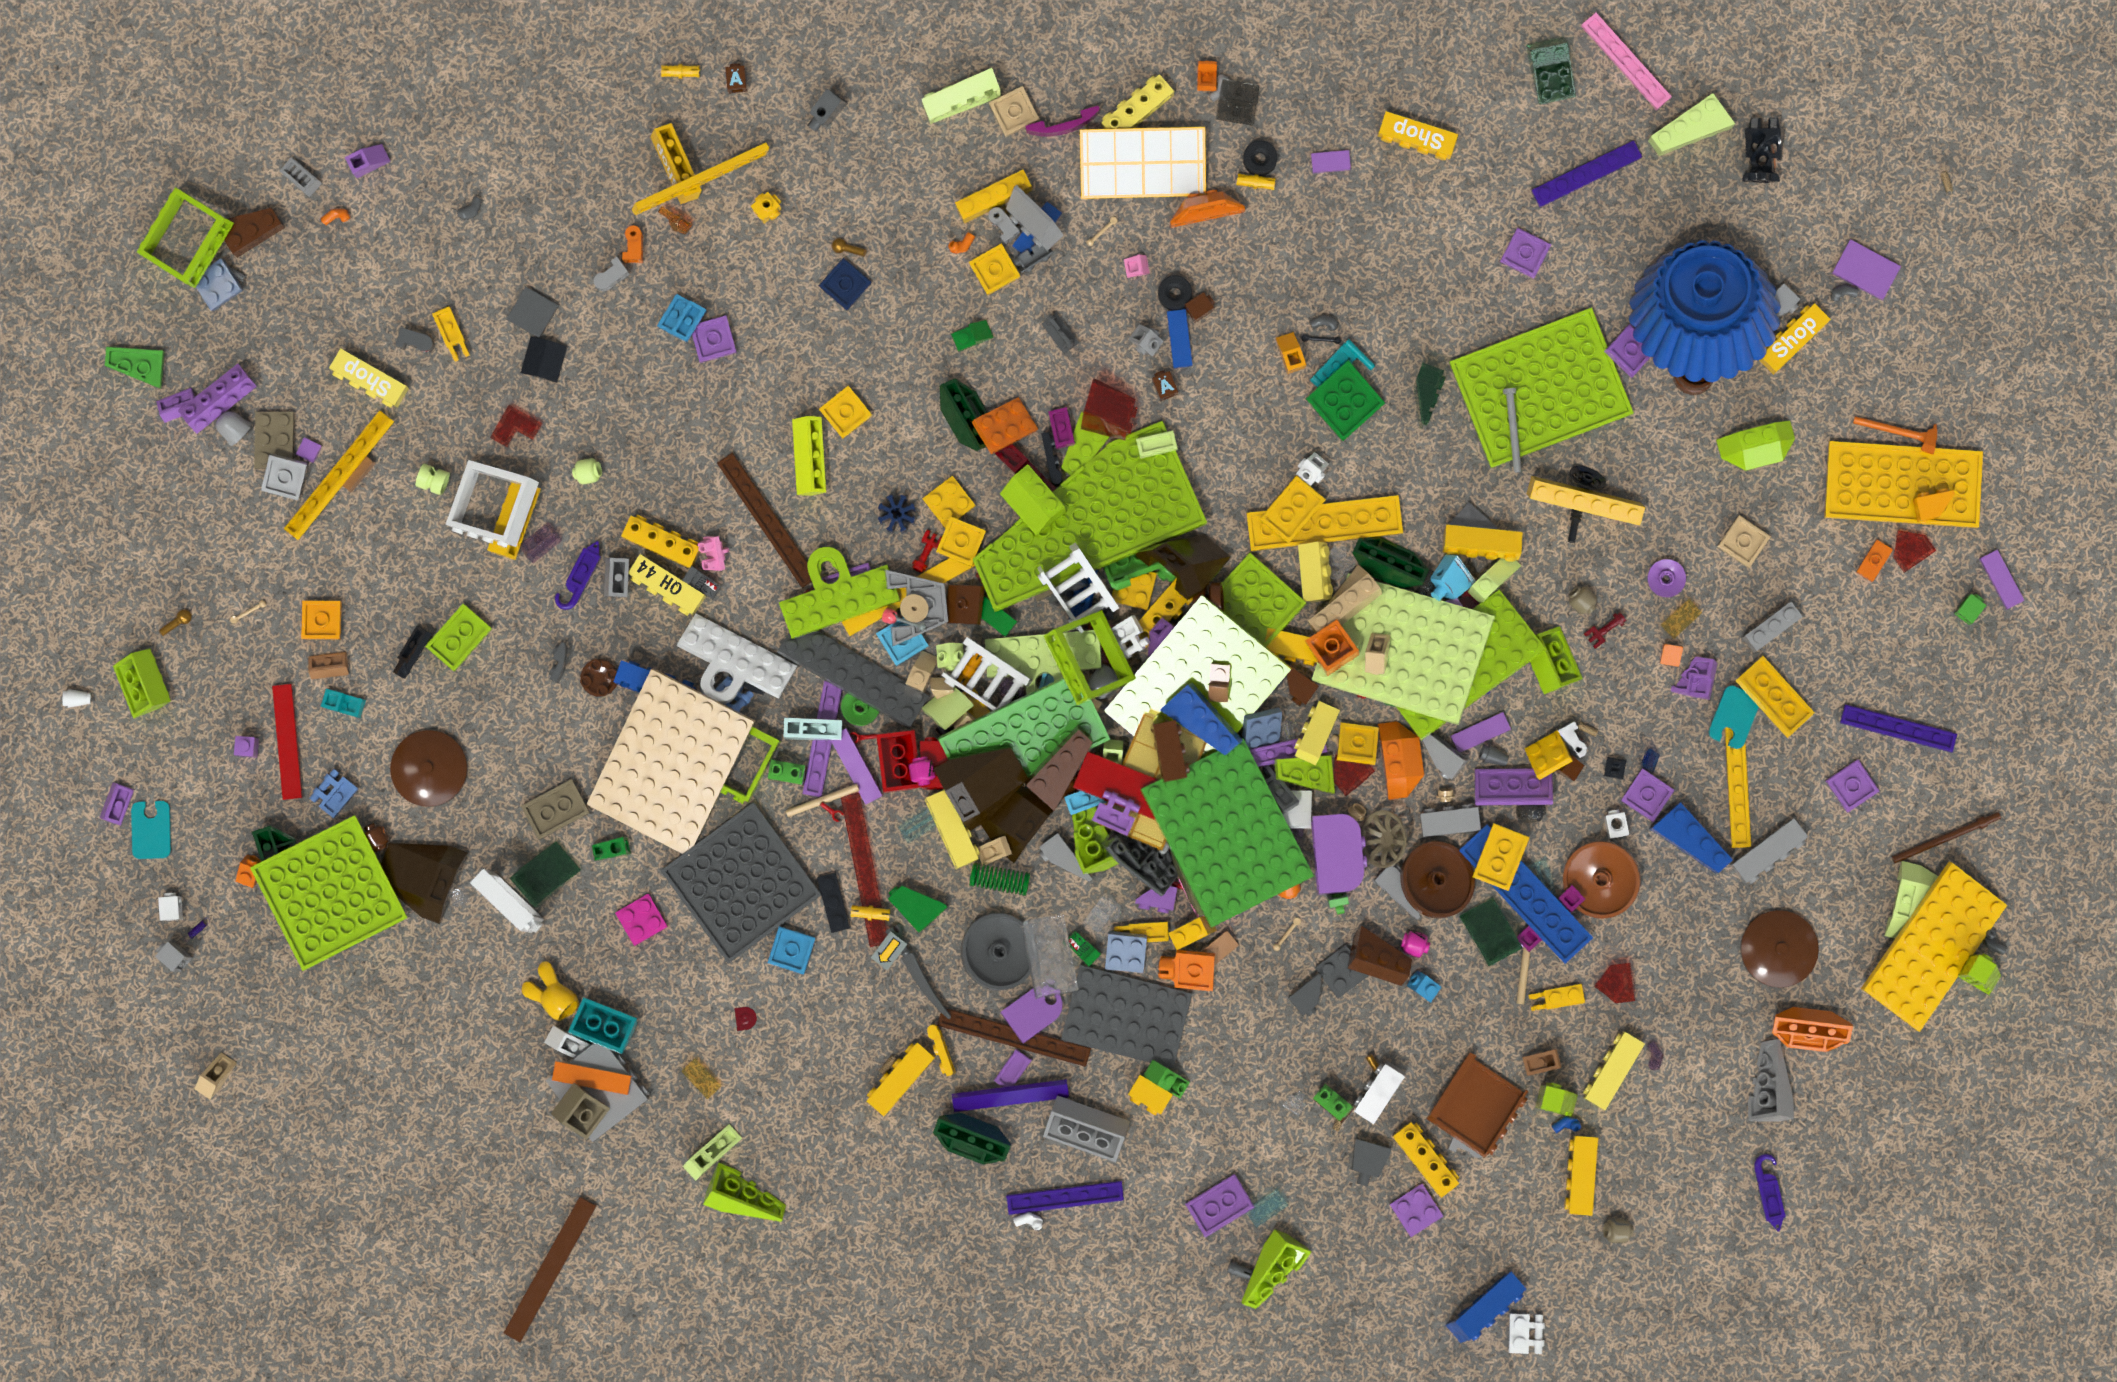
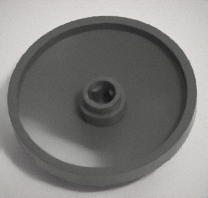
(995, 952)

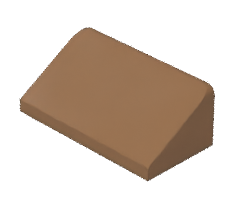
(357, 476)
(328, 665)
(1221, 946)

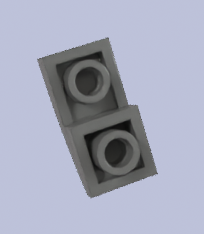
(560, 655)

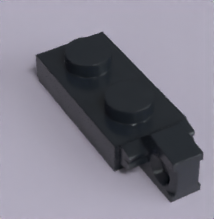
(411, 651)

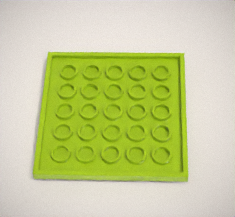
(328, 893)

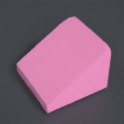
(1136, 266)

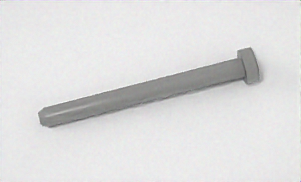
(1513, 428)

